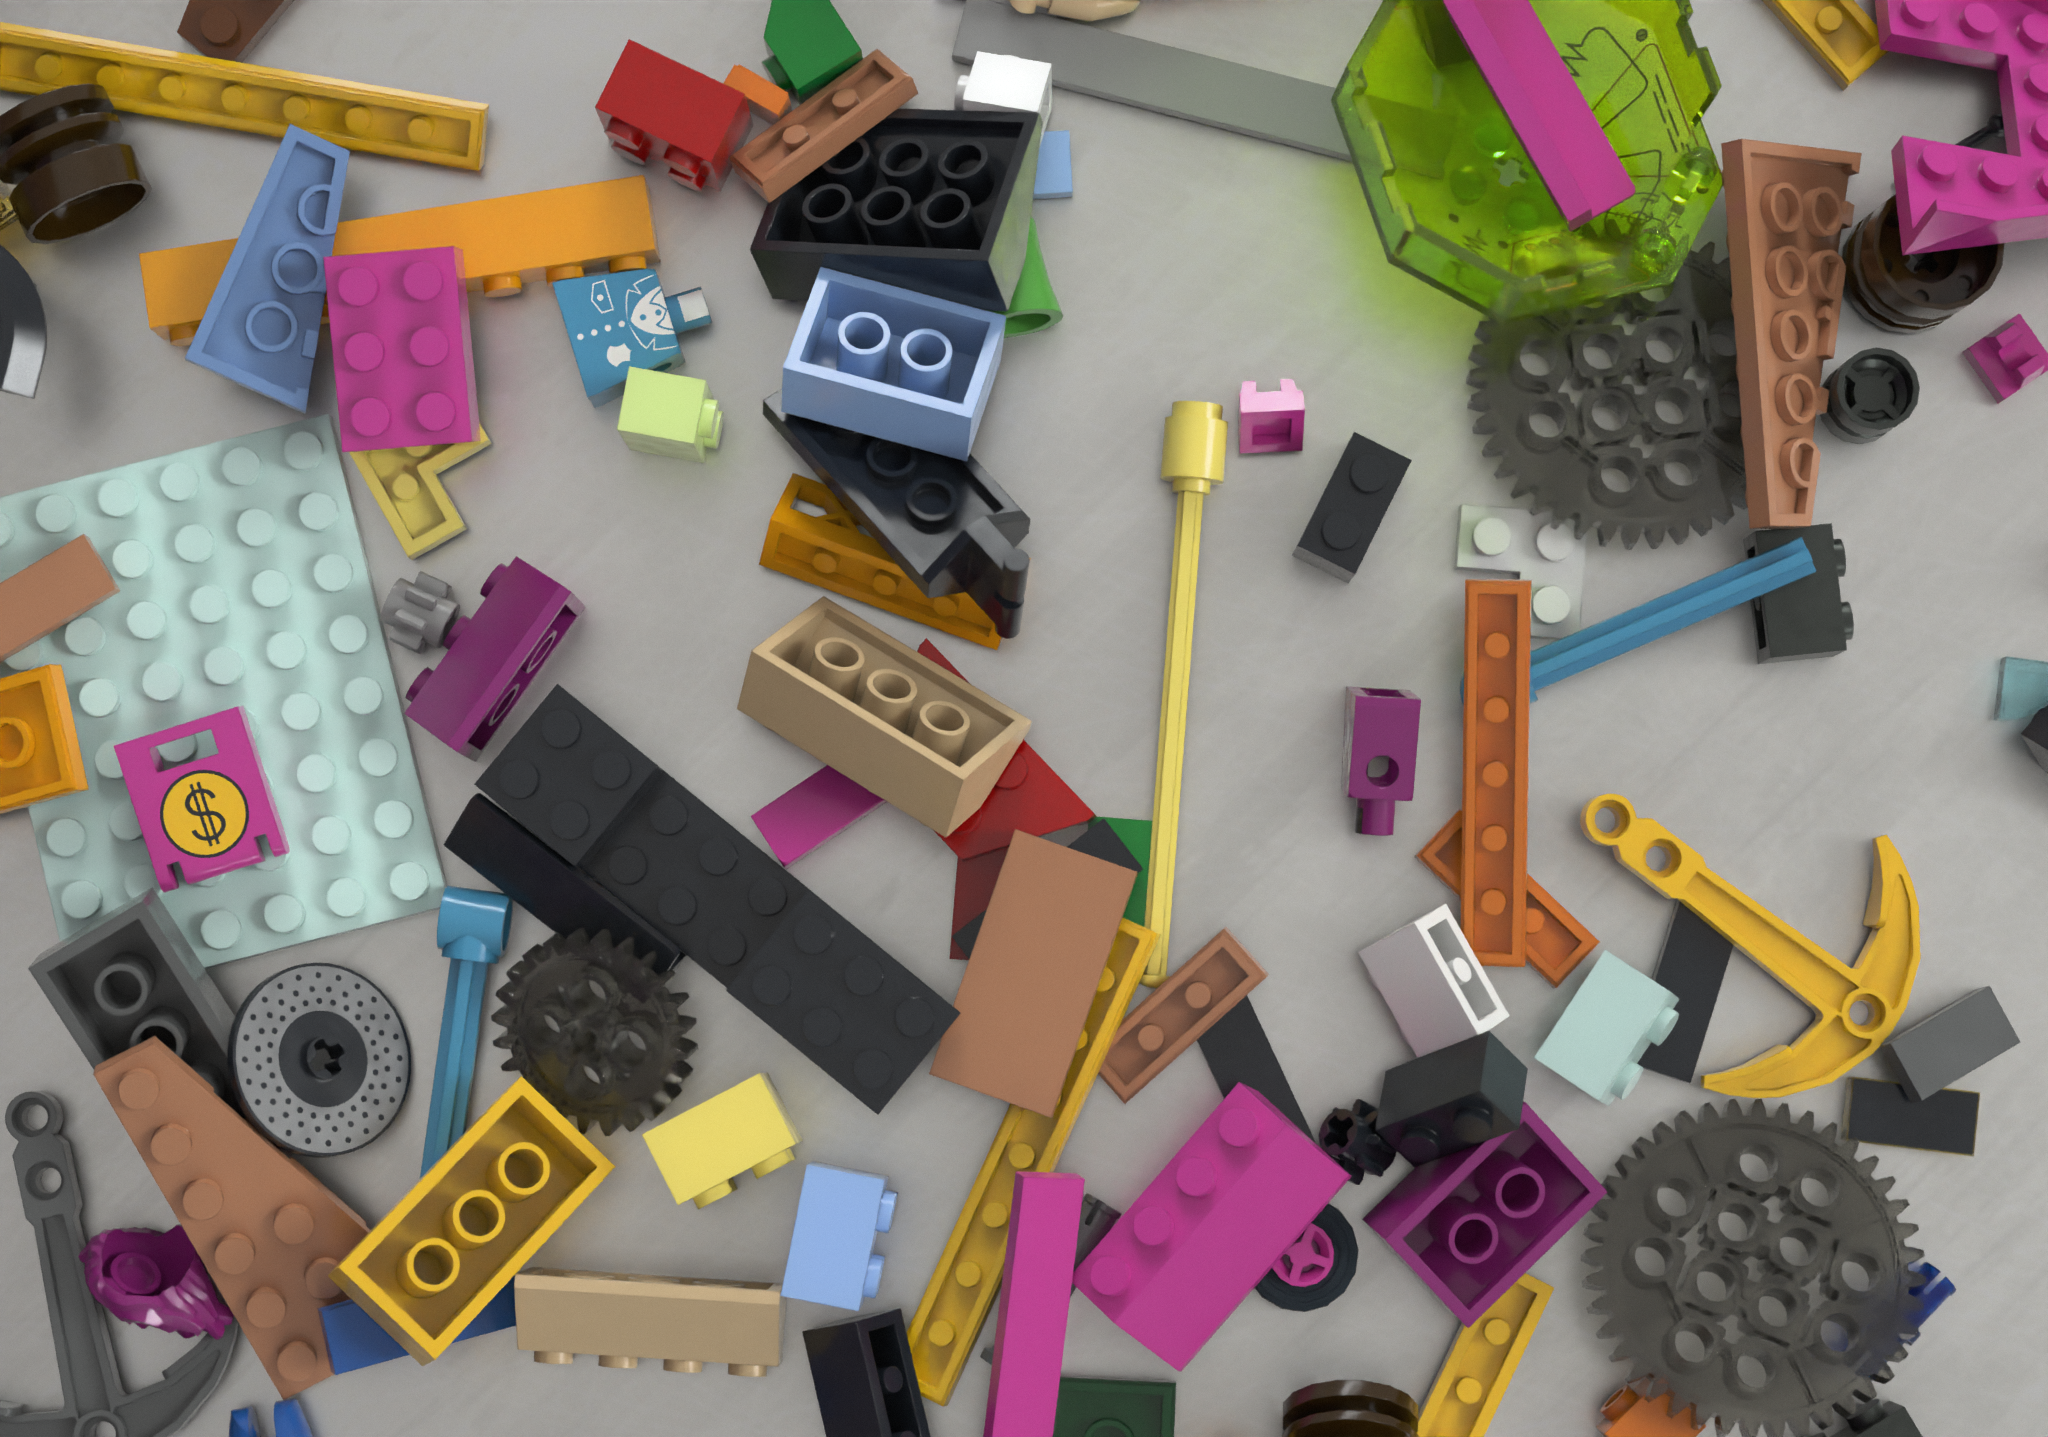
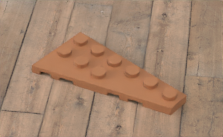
(1786, 310)
(246, 1207)

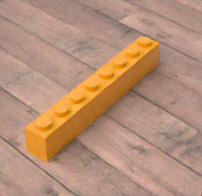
(502, 240)

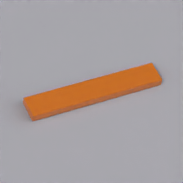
(1496, 769)

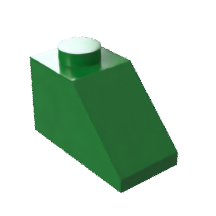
(807, 46)

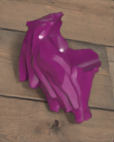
(154, 1281)

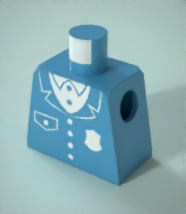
(625, 323)

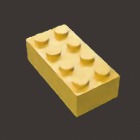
(471, 1222)

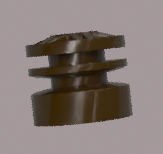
(68, 164)
(1905, 300)
(1350, 1410)

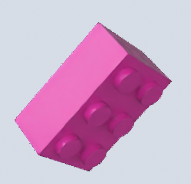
(402, 349)

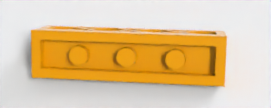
(841, 559)

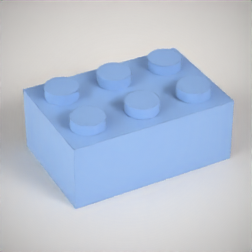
(892, 363)

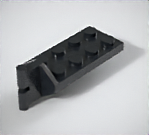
(927, 510)

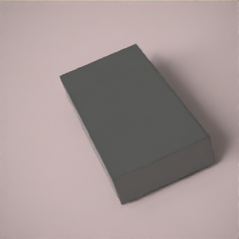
(1950, 1044)

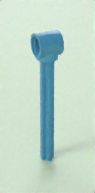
(1667, 614)
(473, 933)

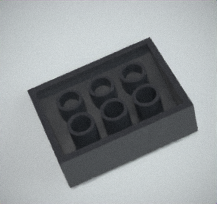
(915, 205)

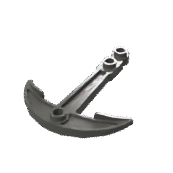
(77, 1320)

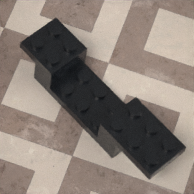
(718, 899)

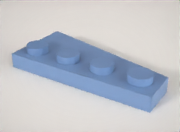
(274, 287)

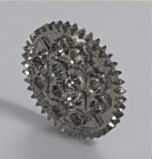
(1568, 466)
(1800, 1369)

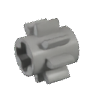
(420, 612)

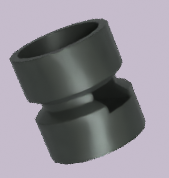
(1870, 395)

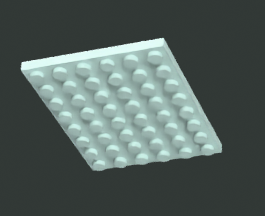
(233, 593)

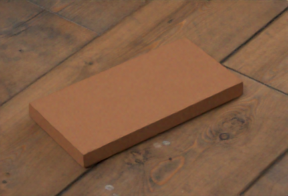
(1034, 973)

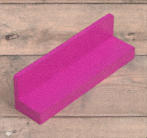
(1542, 106)

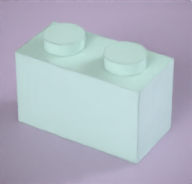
(1609, 1029)

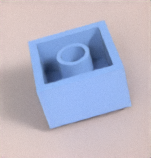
(837, 1235)

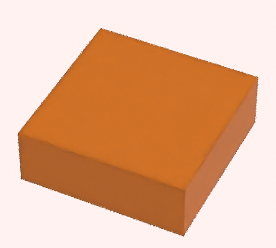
(762, 96)

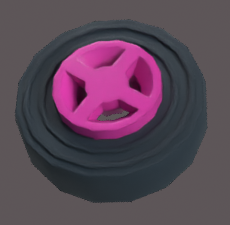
(1317, 1277)

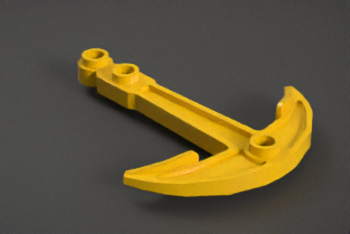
(1879, 977)

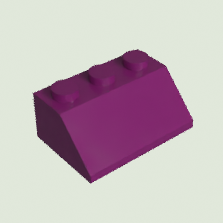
(493, 657)
(1485, 1214)

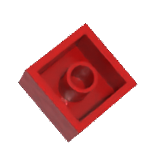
(673, 117)

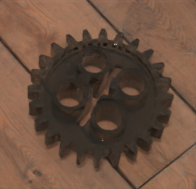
(633, 1003)

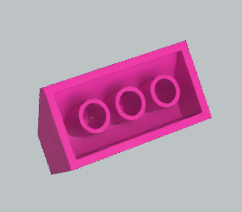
(1209, 1227)

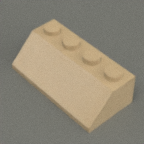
(881, 714)
(650, 1318)

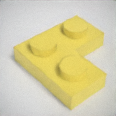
(411, 492)

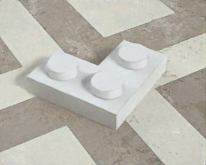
(1527, 546)

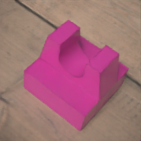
(2008, 358)
(1270, 419)

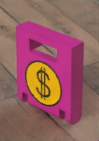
(205, 809)

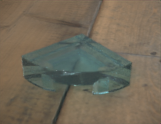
(2020, 688)

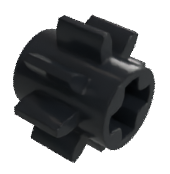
(1354, 1143)

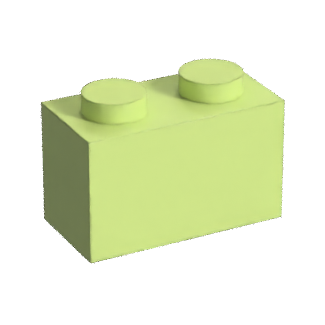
(669, 415)

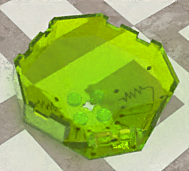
(1431, 132)

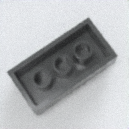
(137, 981)

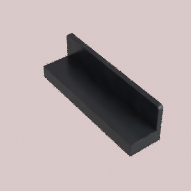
(549, 883)

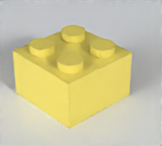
(722, 1139)

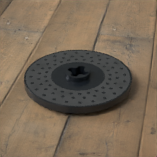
(278, 1038)

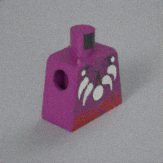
(1374, 726)

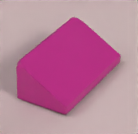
(813, 814)

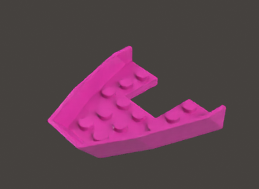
(1966, 194)

